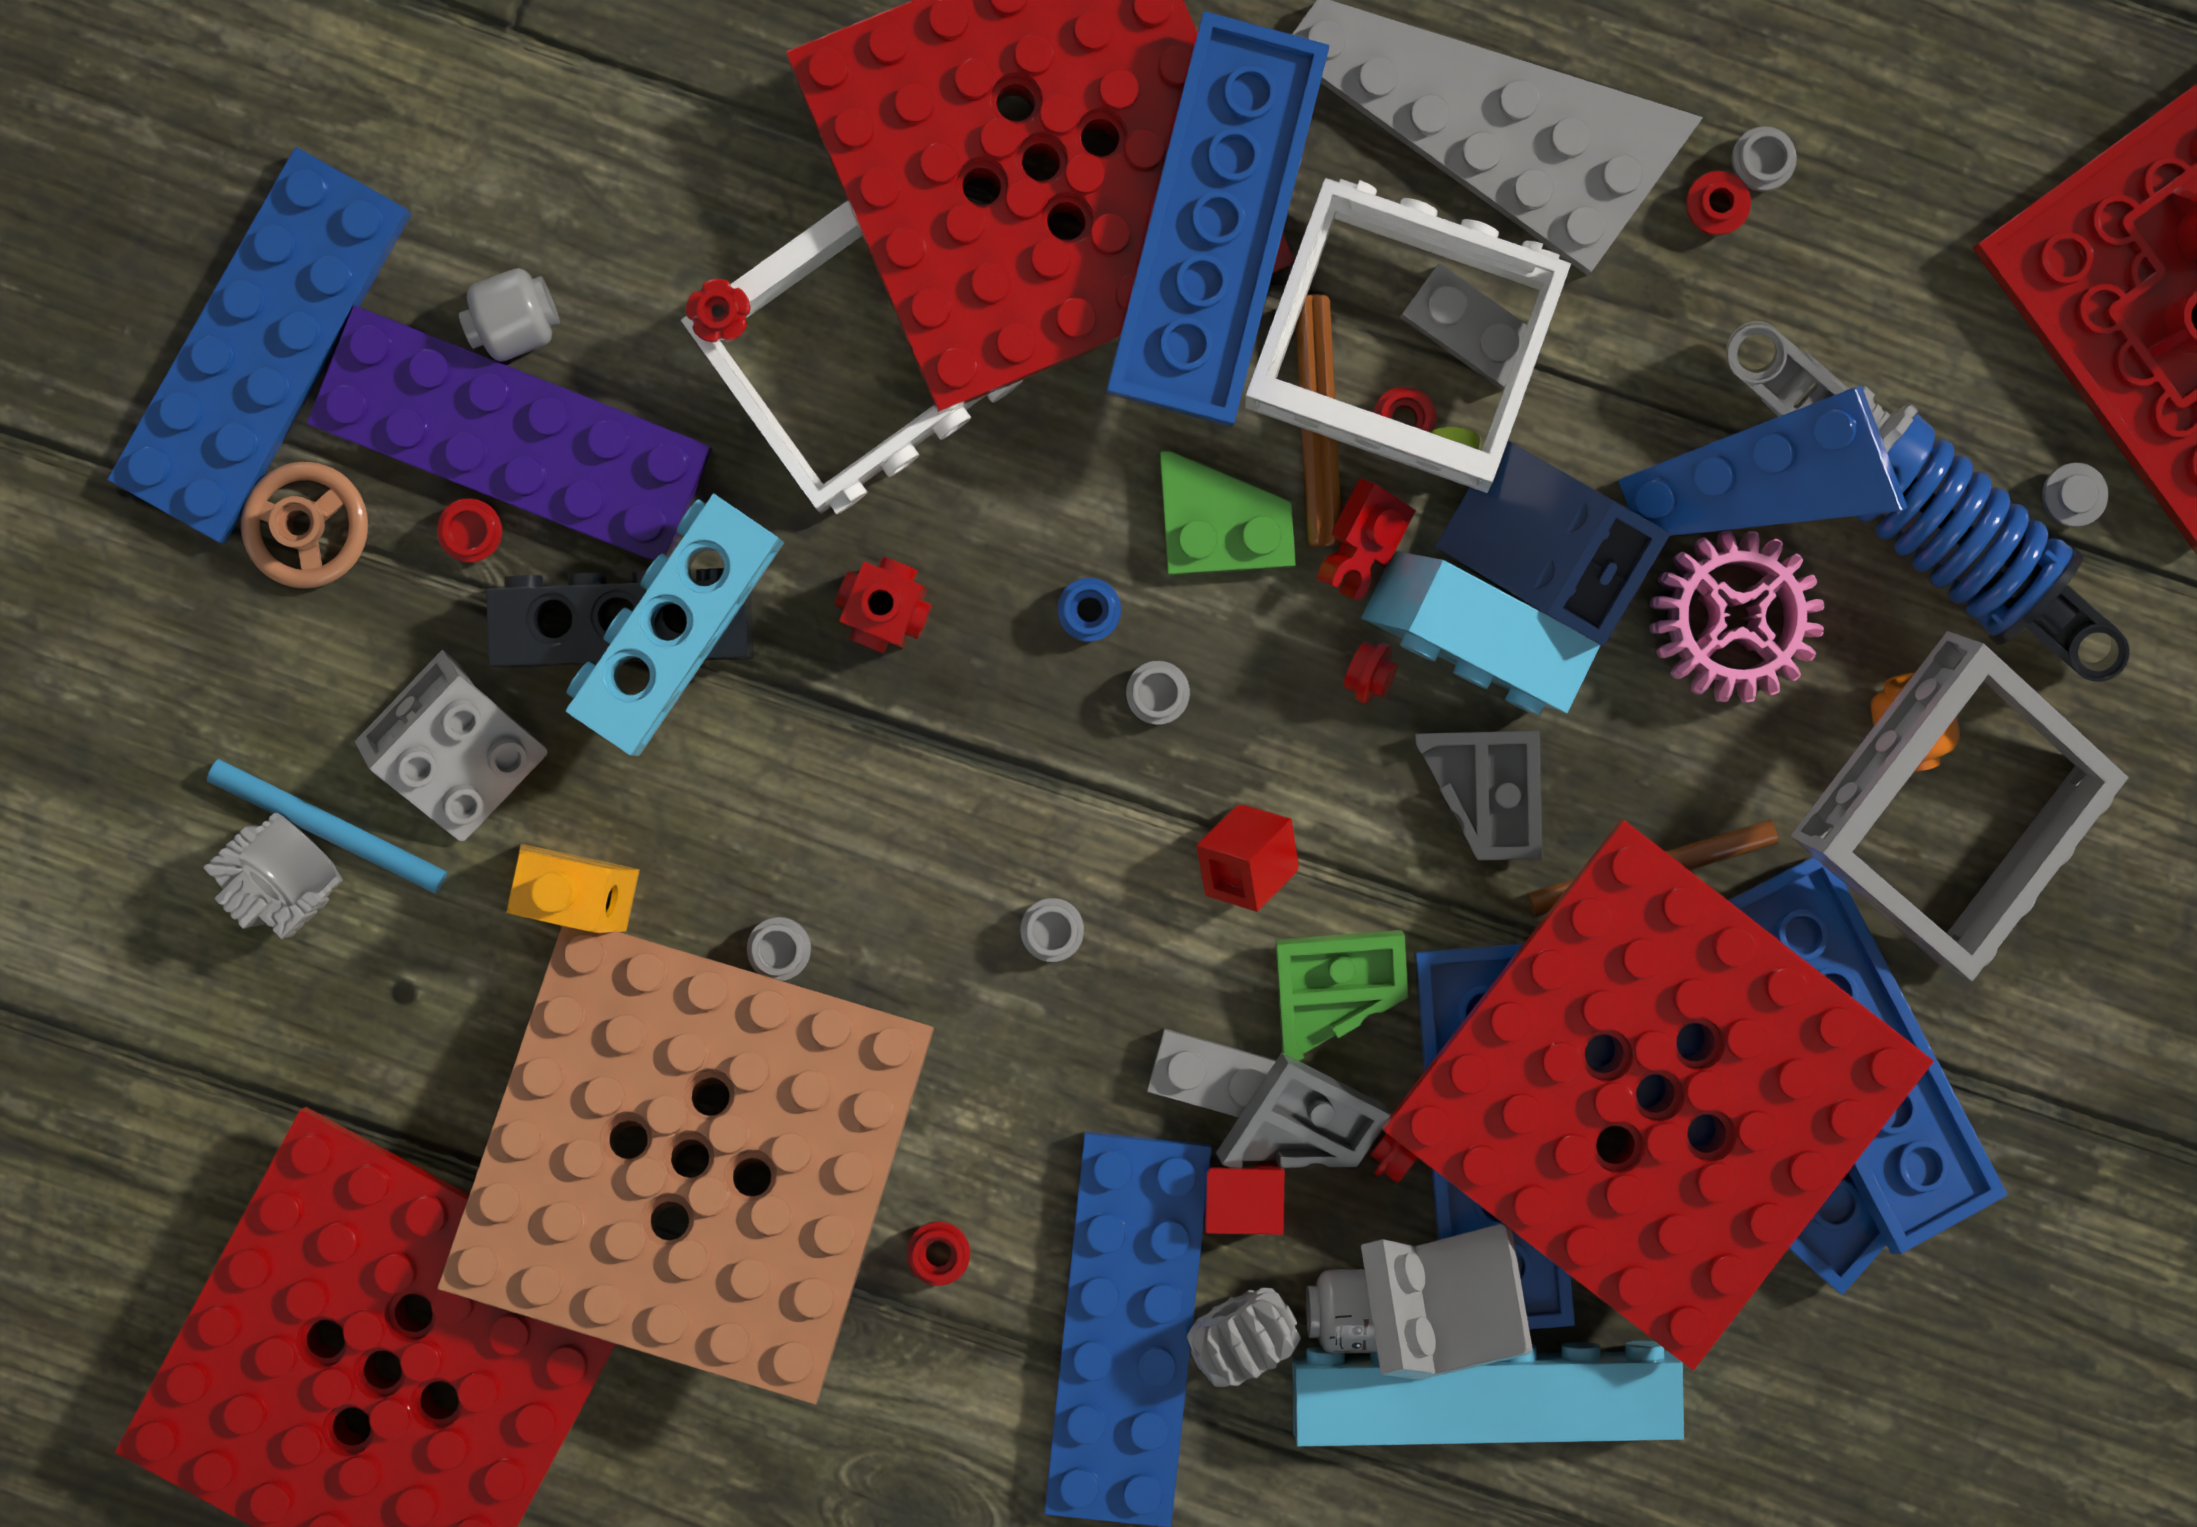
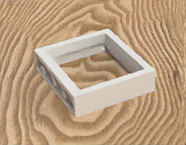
(1418, 226)
(762, 286)

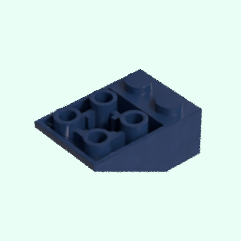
(1554, 543)

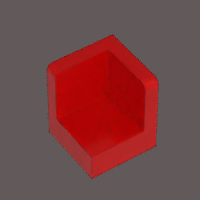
(1248, 857)
(1245, 1200)

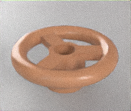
(281, 519)

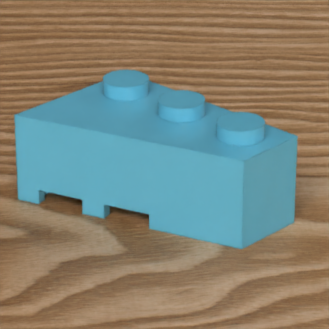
(1481, 632)

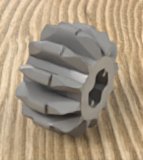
(1243, 1337)

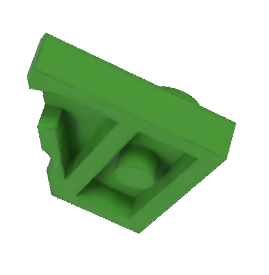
(1221, 521)
(1335, 984)

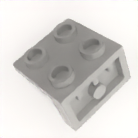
(449, 748)
(1446, 1303)

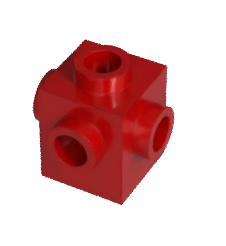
(905, 618)

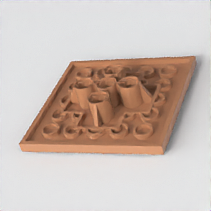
(631, 1041)

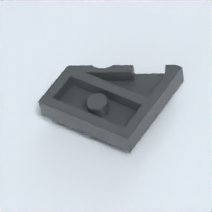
(1491, 789)
(1303, 1120)

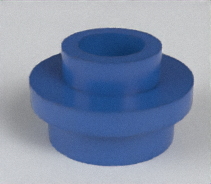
(1079, 591)

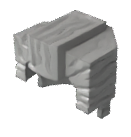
(273, 876)

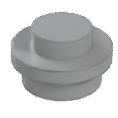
(1764, 158)
(2075, 495)
(1158, 692)
(1052, 929)
(779, 948)

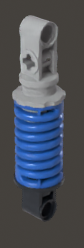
(1955, 520)

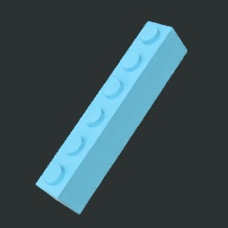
(1508, 1401)

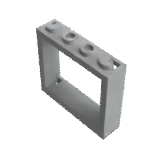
(1892, 755)

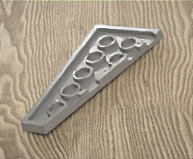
(1523, 138)

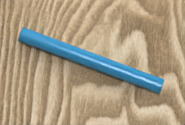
(327, 826)

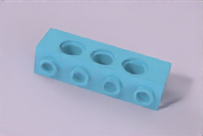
(634, 719)

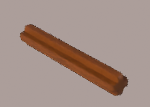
(1318, 451)

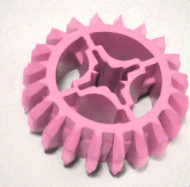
(1756, 636)

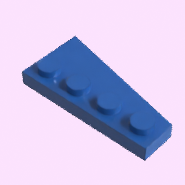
(1783, 471)

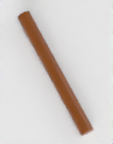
(1690, 856)

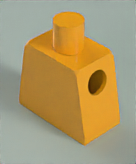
(571, 890)

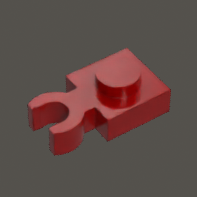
(1369, 533)

